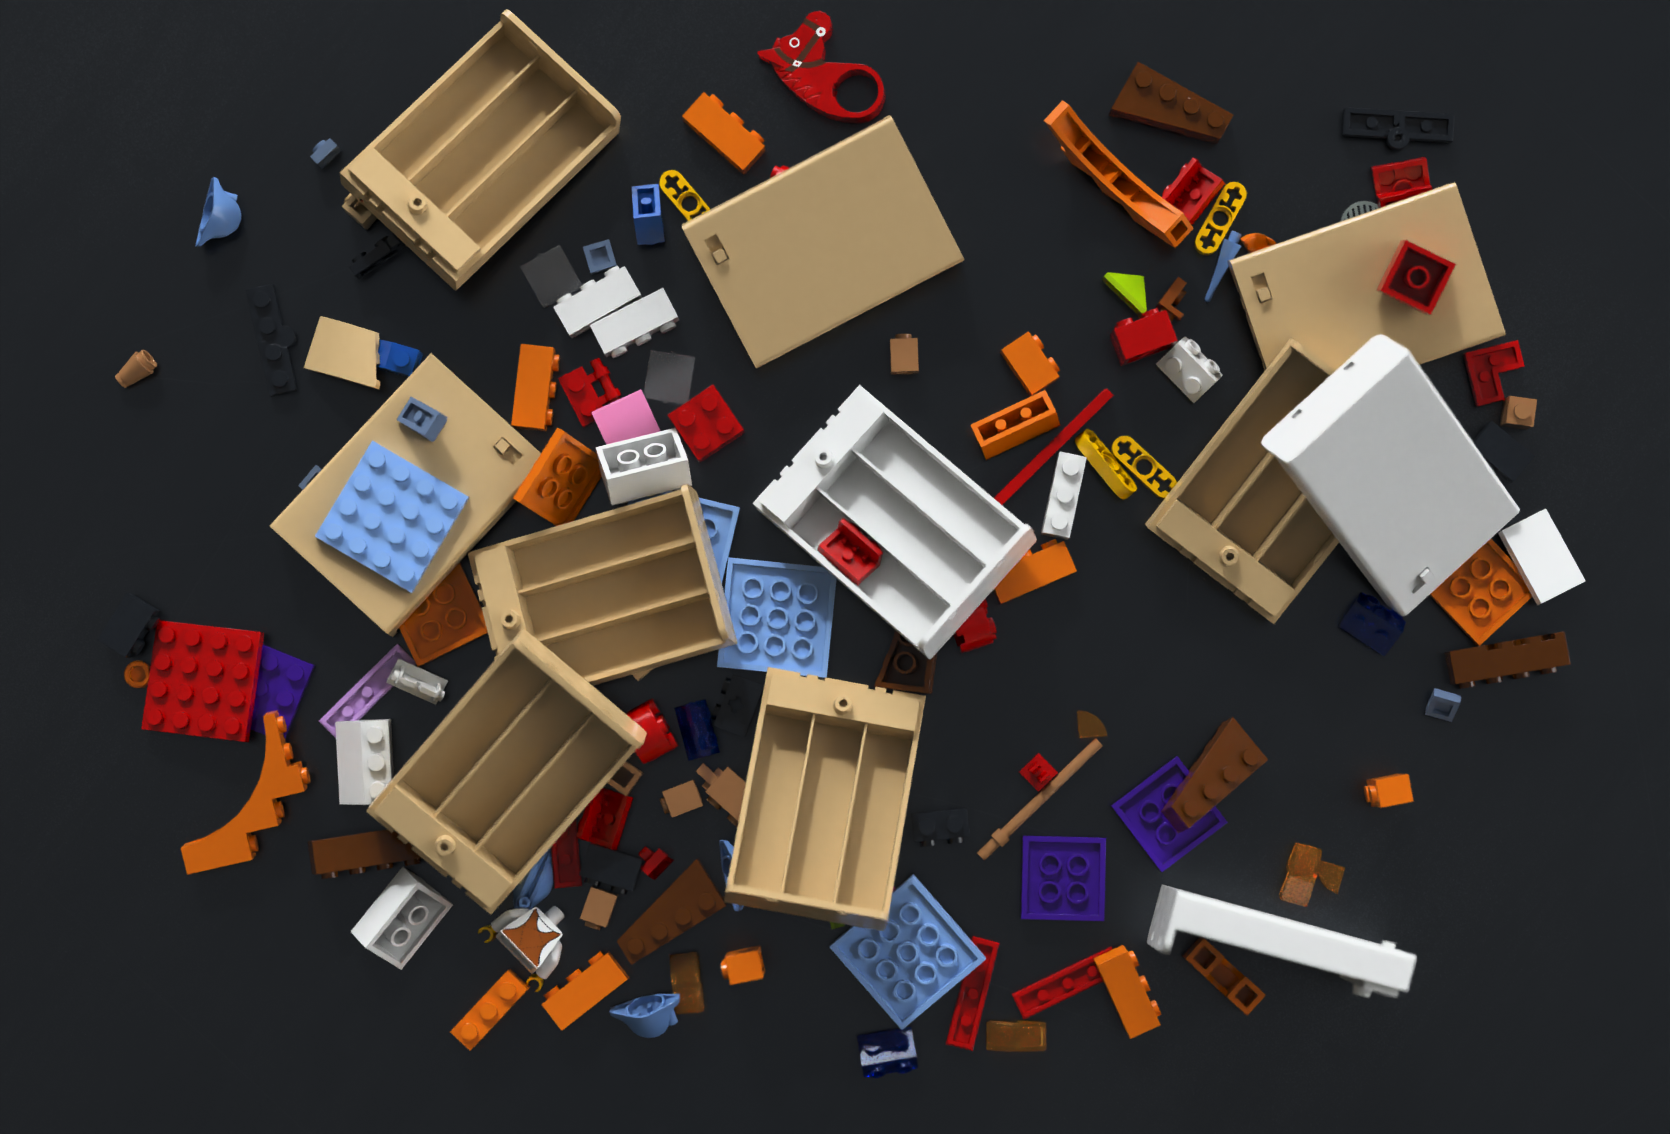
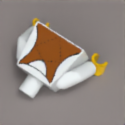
(530, 938)

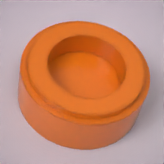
(137, 674)

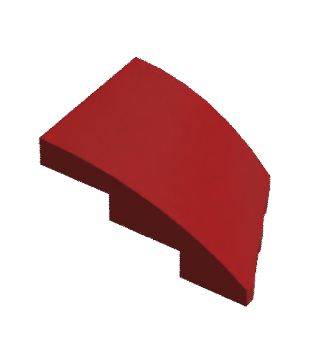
(1400, 180)

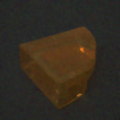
(1090, 725)
(1331, 875)

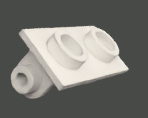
(417, 681)

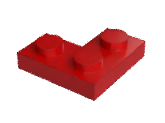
(1484, 369)

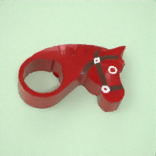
(802, 69)

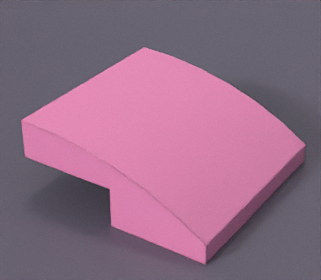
(626, 418)

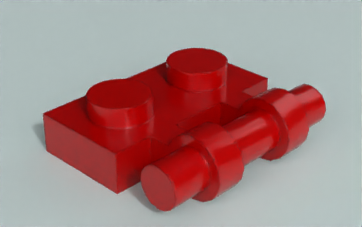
(582, 394)

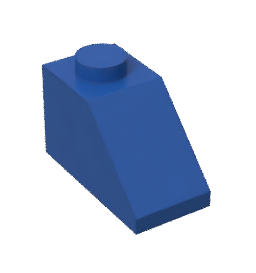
(647, 214)
(398, 358)

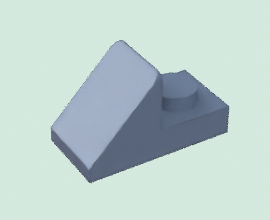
(422, 419)

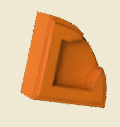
(1256, 241)

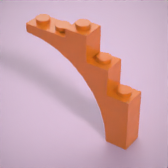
(1115, 179)
(277, 779)

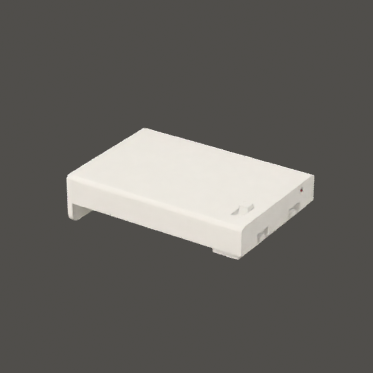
(1392, 473)
(936, 527)
(1357, 960)

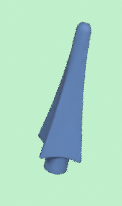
(1227, 252)

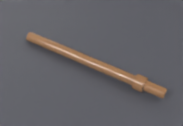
(1000, 837)

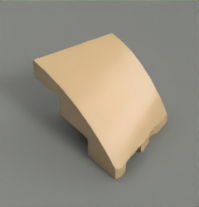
(344, 352)

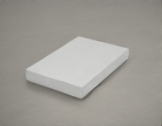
(1541, 557)

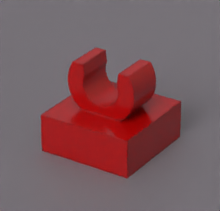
(1038, 772)
(655, 862)

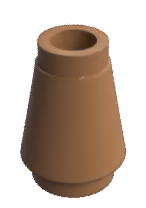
(136, 368)

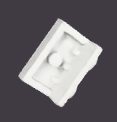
(1190, 369)

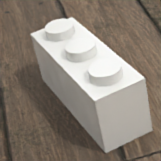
(597, 300)
(635, 323)
(1063, 495)

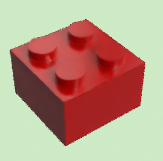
(1416, 277)
(1143, 337)
(706, 423)

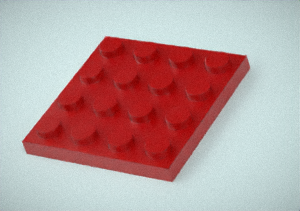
(203, 681)

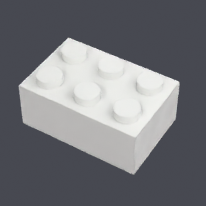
(643, 466)

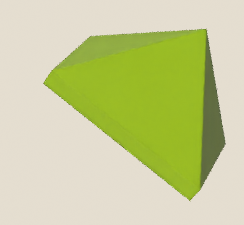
(1129, 289)

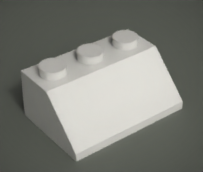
(363, 759)
(401, 918)

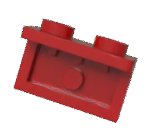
(1193, 190)
(851, 552)
(604, 818)

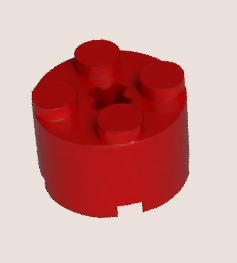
(976, 630)
(656, 726)

